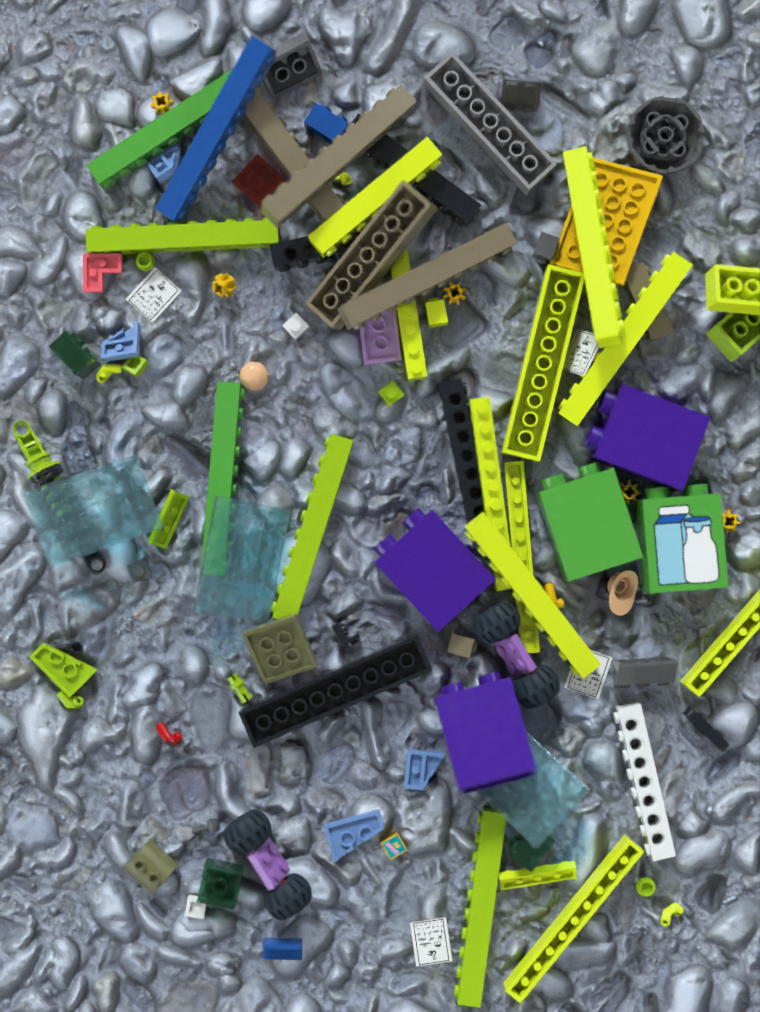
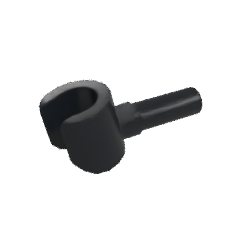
(68, 647)

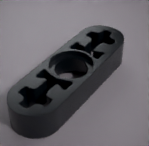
(705, 728)

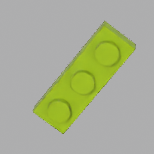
(169, 517)

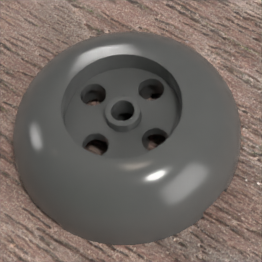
(681, 121)

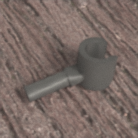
(702, 632)
(212, 824)

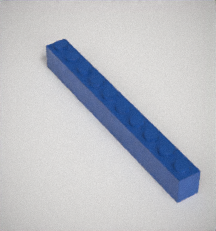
(216, 129)

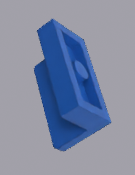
(282, 948)

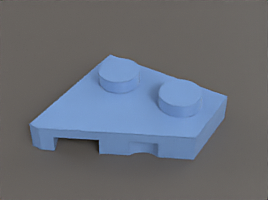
(165, 164)
(420, 767)

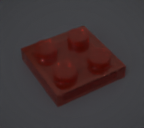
(258, 180)

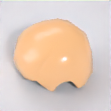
(254, 376)

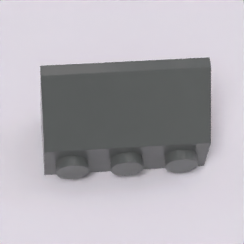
(293, 66)
(644, 671)

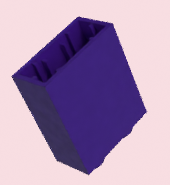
(647, 437)
(432, 568)
(485, 733)

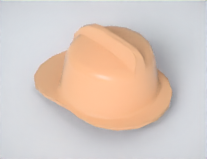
(622, 591)

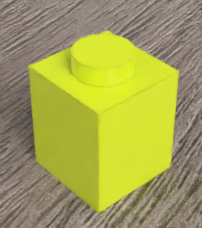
(436, 313)

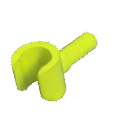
(345, 179)

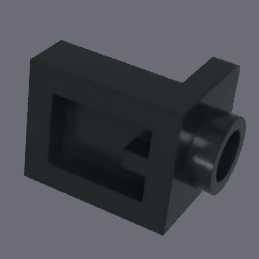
(341, 632)

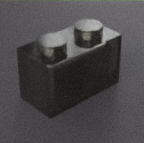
(520, 95)

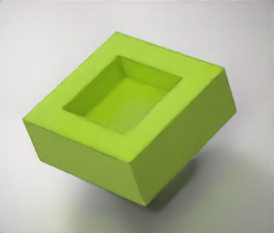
(135, 366)
(391, 393)

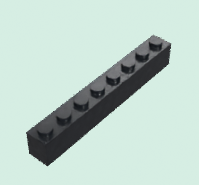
(433, 187)

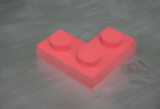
(95, 267)

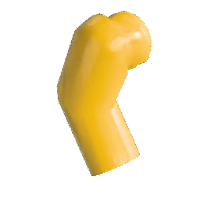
(550, 590)

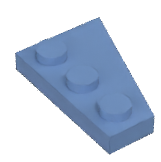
(350, 832)

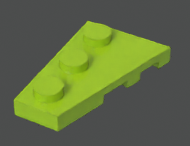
(62, 668)

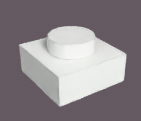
(295, 326)
(195, 909)

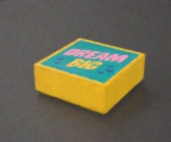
(394, 846)

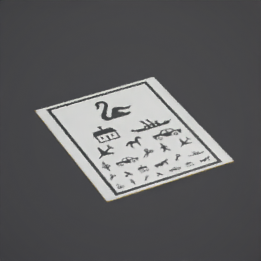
(153, 295)
(580, 352)
(594, 682)
(431, 941)

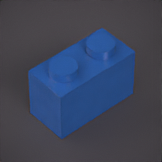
(325, 123)

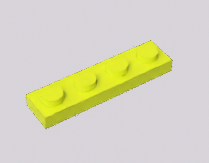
(540, 875)

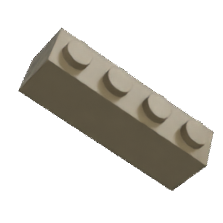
(637, 279)

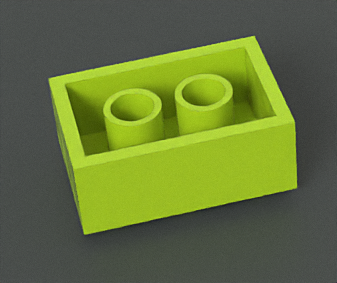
(735, 334)

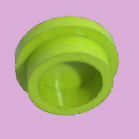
(145, 261)
(645, 886)

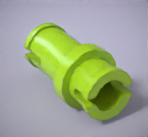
(239, 687)

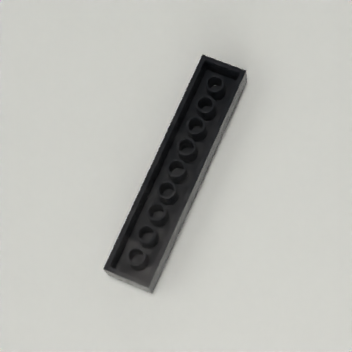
(334, 690)

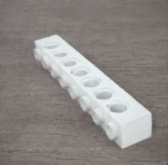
(664, 846)

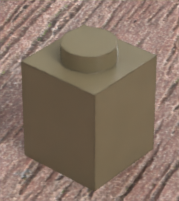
(461, 645)

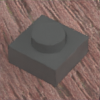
(140, 571)

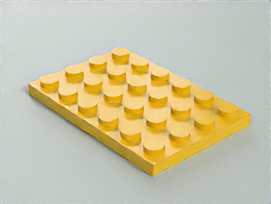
(626, 205)

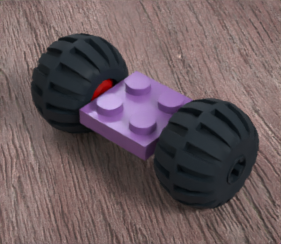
(536, 683)
(285, 894)

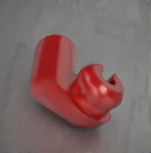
(167, 736)

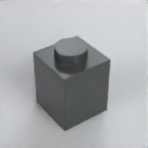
(545, 248)

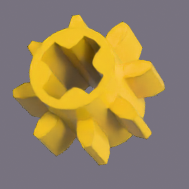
(161, 98)
(224, 285)
(459, 294)
(631, 488)
(732, 522)

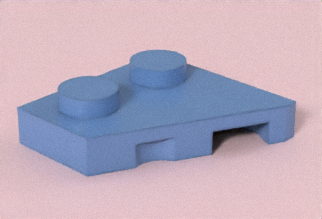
(122, 344)

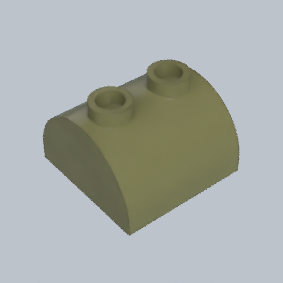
(151, 866)

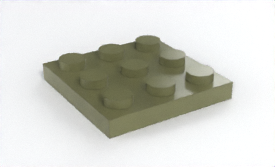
(280, 648)

